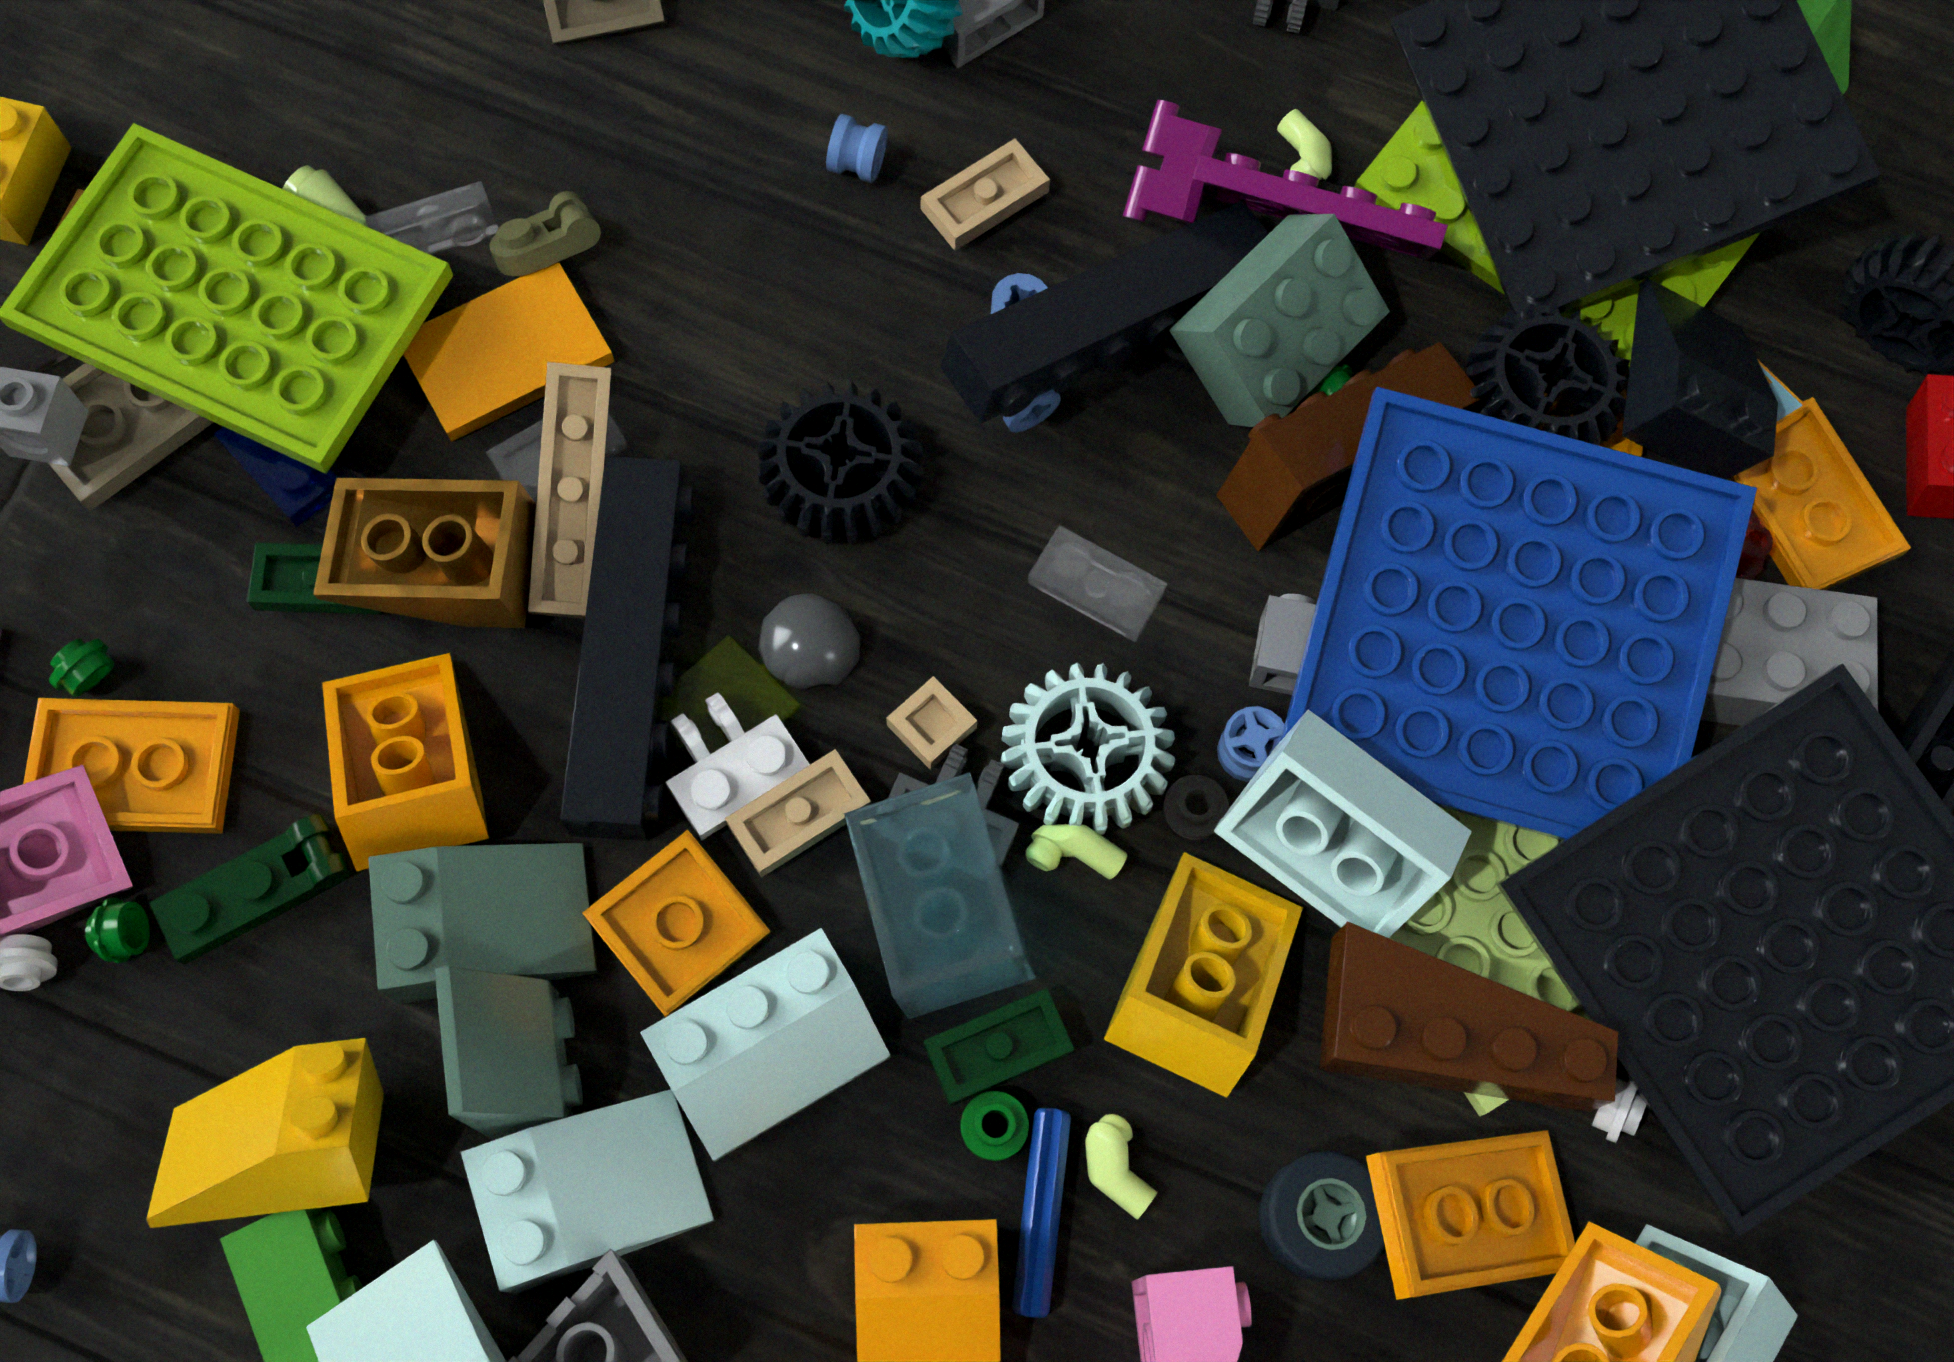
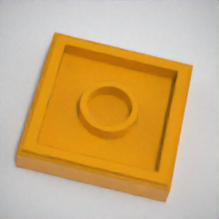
(676, 923)

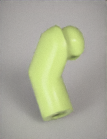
(1310, 144)
(1082, 842)
(1109, 1165)

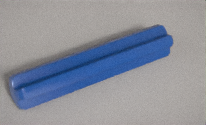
(1041, 1213)

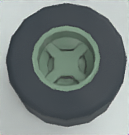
(1344, 1208)

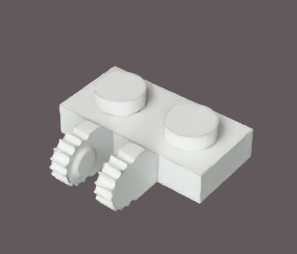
(734, 773)

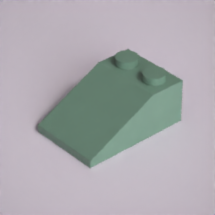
(479, 911)
(505, 1050)

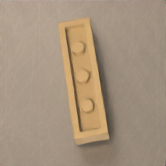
(568, 488)

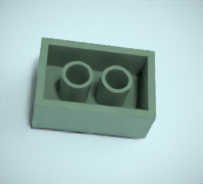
(1280, 319)

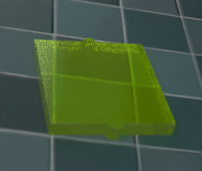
(742, 684)

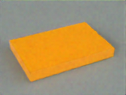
(497, 348)
(1820, 507)
(146, 760)
(1471, 1213)

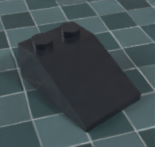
(1696, 387)

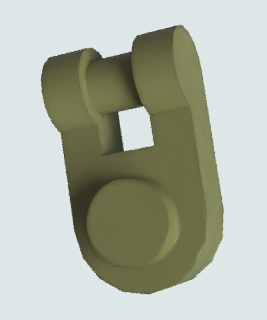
(546, 237)

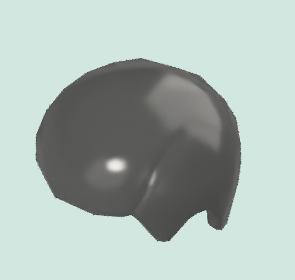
(809, 641)

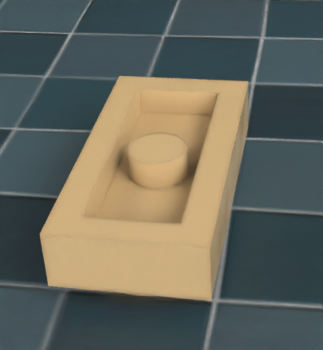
(985, 194)
(797, 813)

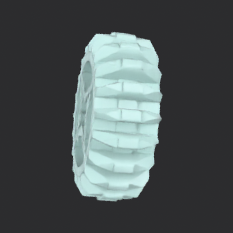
(1113, 741)

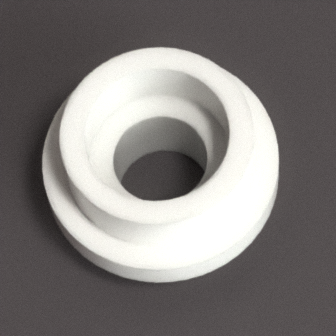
(25, 962)
(1623, 1113)

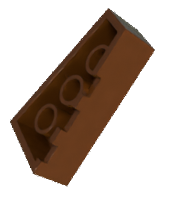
(1309, 455)
(1447, 1028)

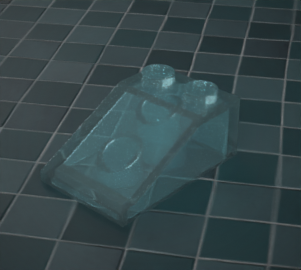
(938, 897)

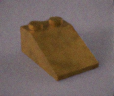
(430, 549)

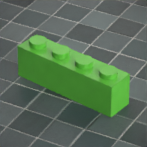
(289, 1278)

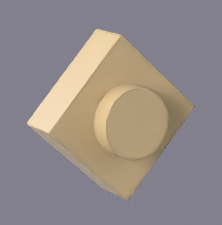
(931, 722)

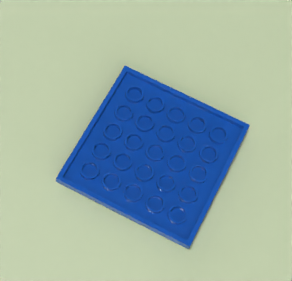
(1519, 613)

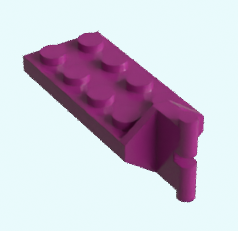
(1193, 173)

